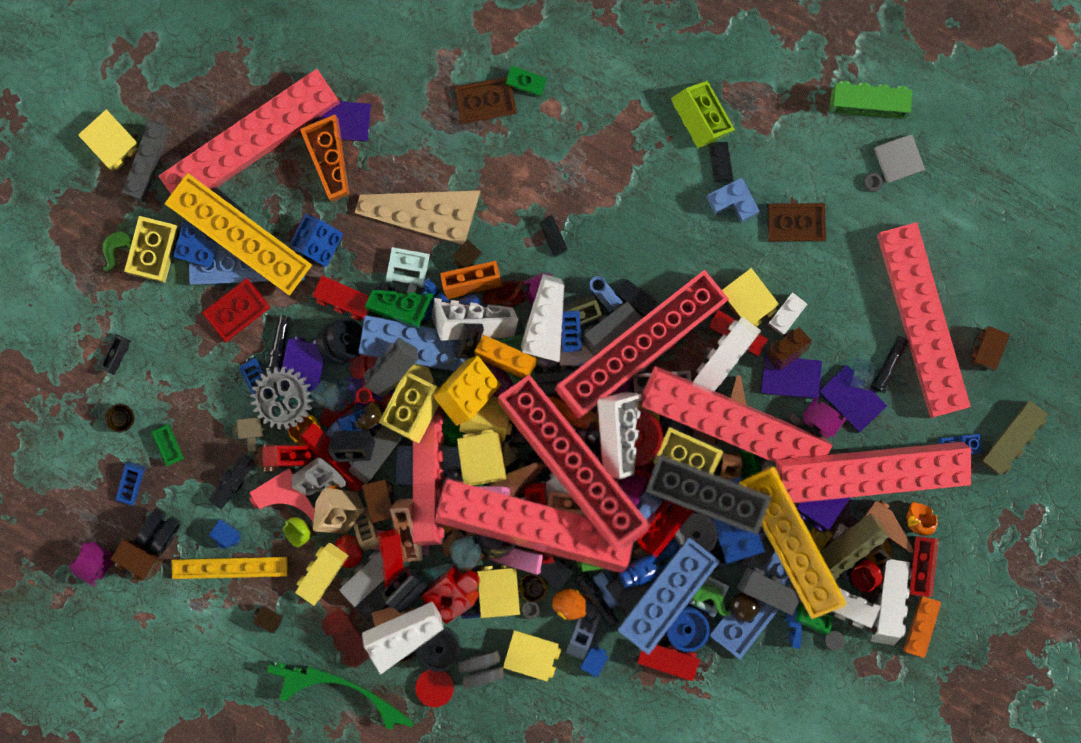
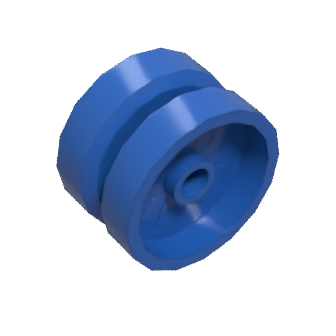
(698, 631)

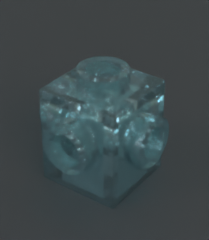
(465, 552)

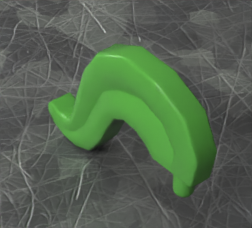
(112, 242)
(711, 592)

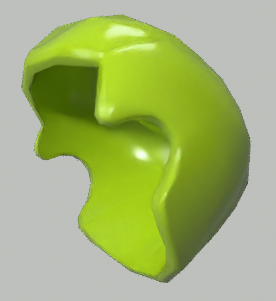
(296, 531)

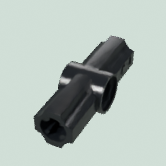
(231, 481)

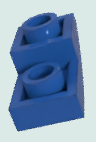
(972, 441)
(794, 636)

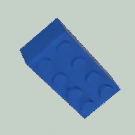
(737, 542)

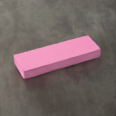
(522, 560)

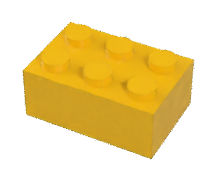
(467, 390)

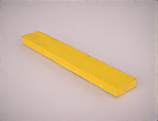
(229, 568)

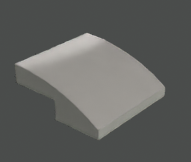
(899, 159)

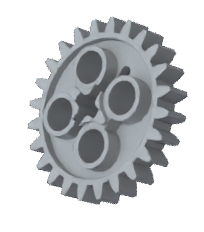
(297, 390)

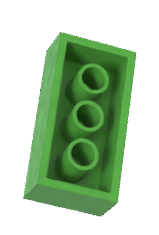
(871, 100)

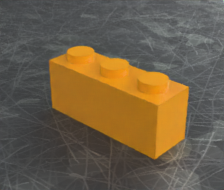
(505, 357)

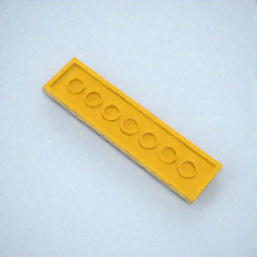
(238, 234)
(796, 547)

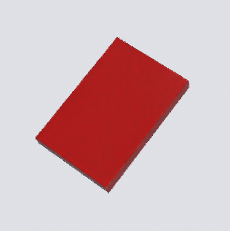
(236, 309)

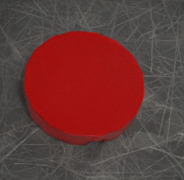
(434, 688)

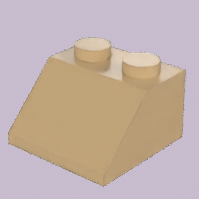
(336, 511)

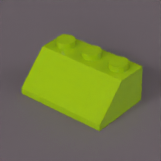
(702, 114)

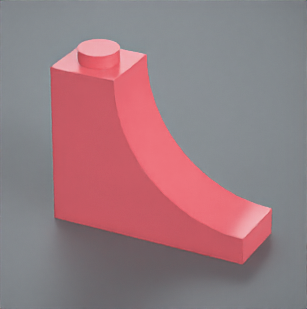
(280, 491)

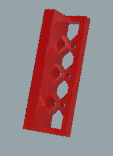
(668, 526)

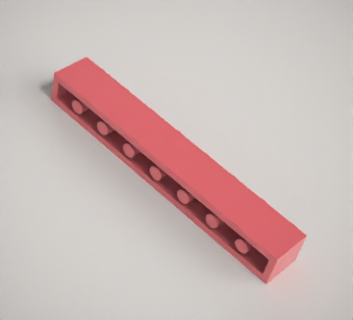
(428, 483)

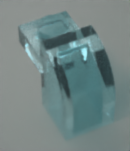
(332, 395)

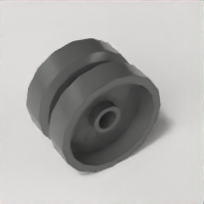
(481, 670)

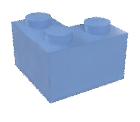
(736, 196)

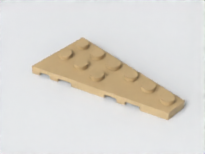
(430, 213)

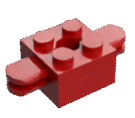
(452, 593)

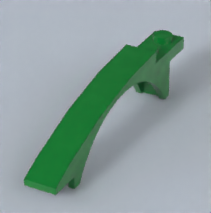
(296, 680)

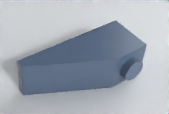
(584, 632)

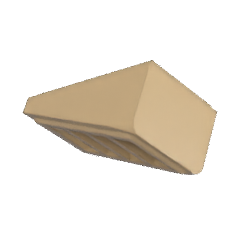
(368, 540)

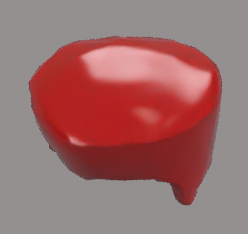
(350, 546)
(866, 576)

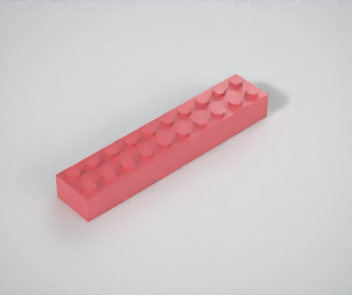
(255, 134)
(923, 320)
(641, 344)
(729, 419)
(573, 464)
(876, 472)
(527, 525)

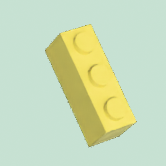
(320, 573)

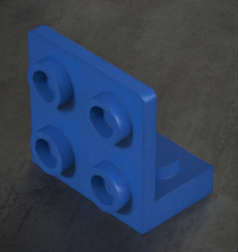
(315, 239)
(194, 245)

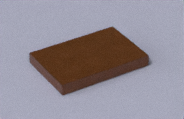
(485, 101)
(796, 222)

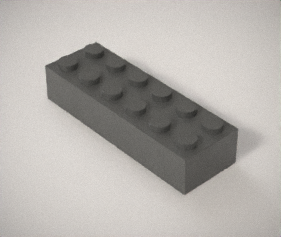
(709, 494)

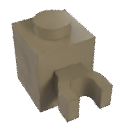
(250, 430)

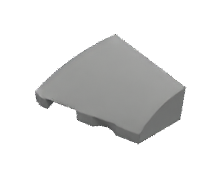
(316, 477)

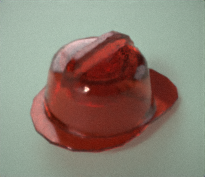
(509, 295)

